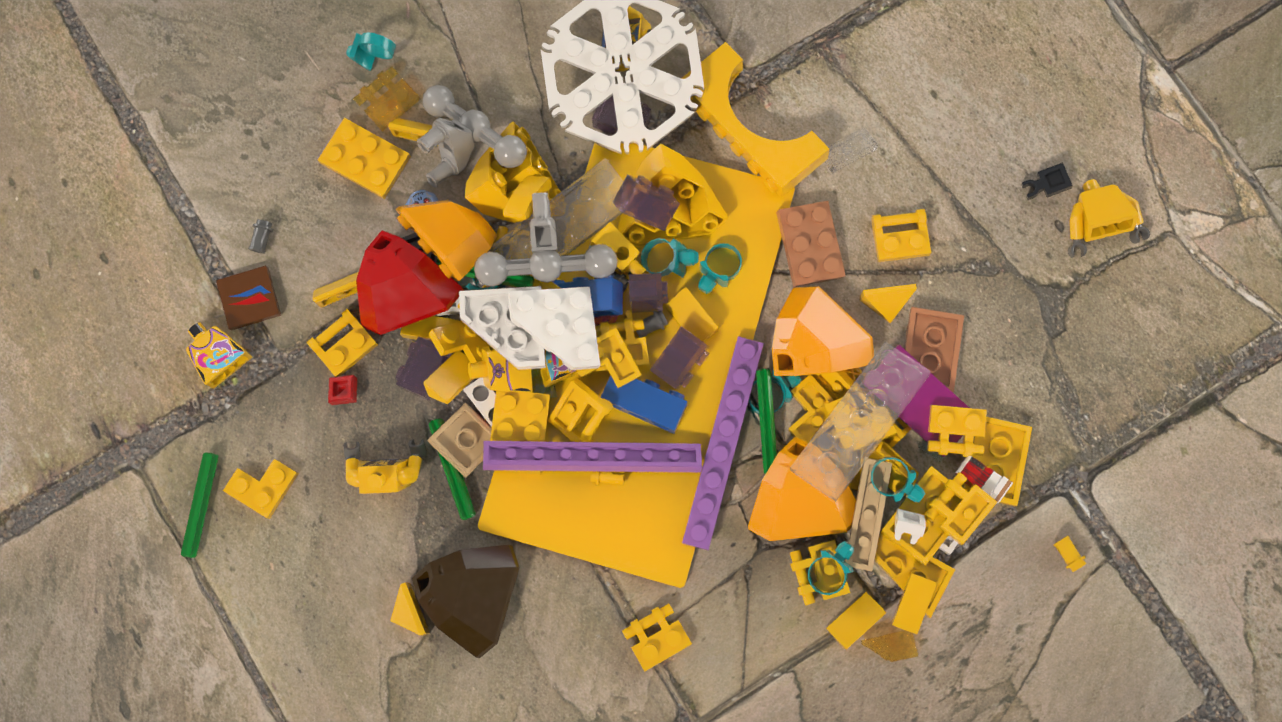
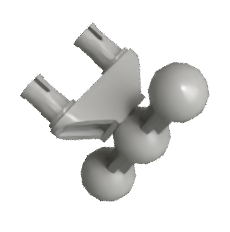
(458, 136)
(545, 261)

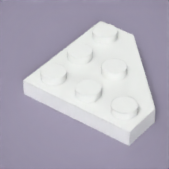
(489, 317)
(559, 322)

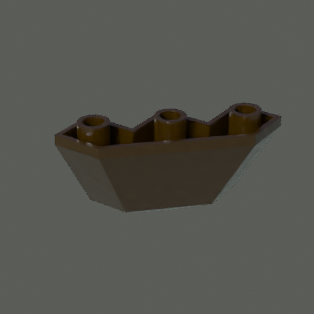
(469, 594)

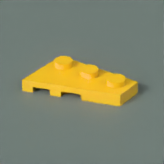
(900, 564)

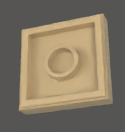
(462, 439)

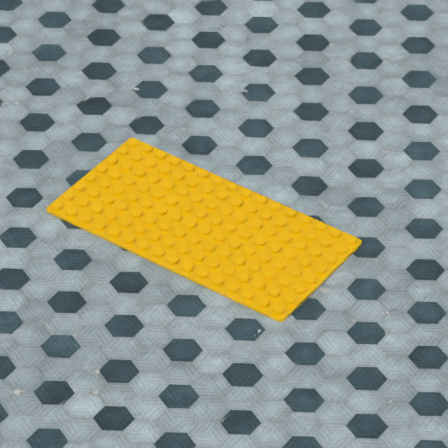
(644, 521)

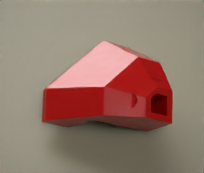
(400, 285)

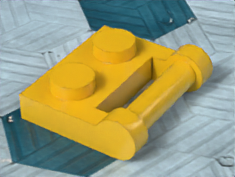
(903, 243)
(348, 349)
(572, 409)

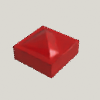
(342, 390)

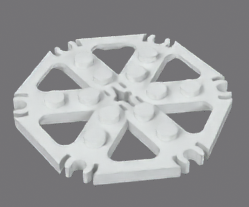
(625, 95)

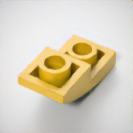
(520, 203)

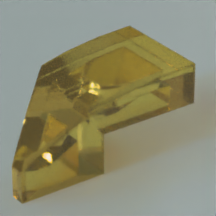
(893, 646)

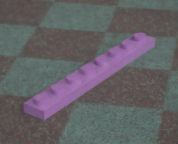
(722, 443)
(591, 456)

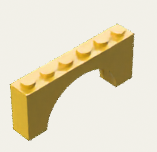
(777, 162)

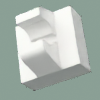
(909, 523)

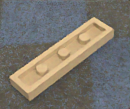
(868, 514)

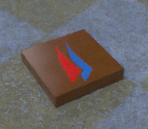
(248, 298)

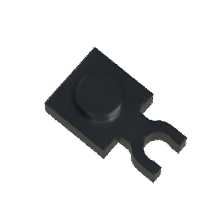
(1051, 181)

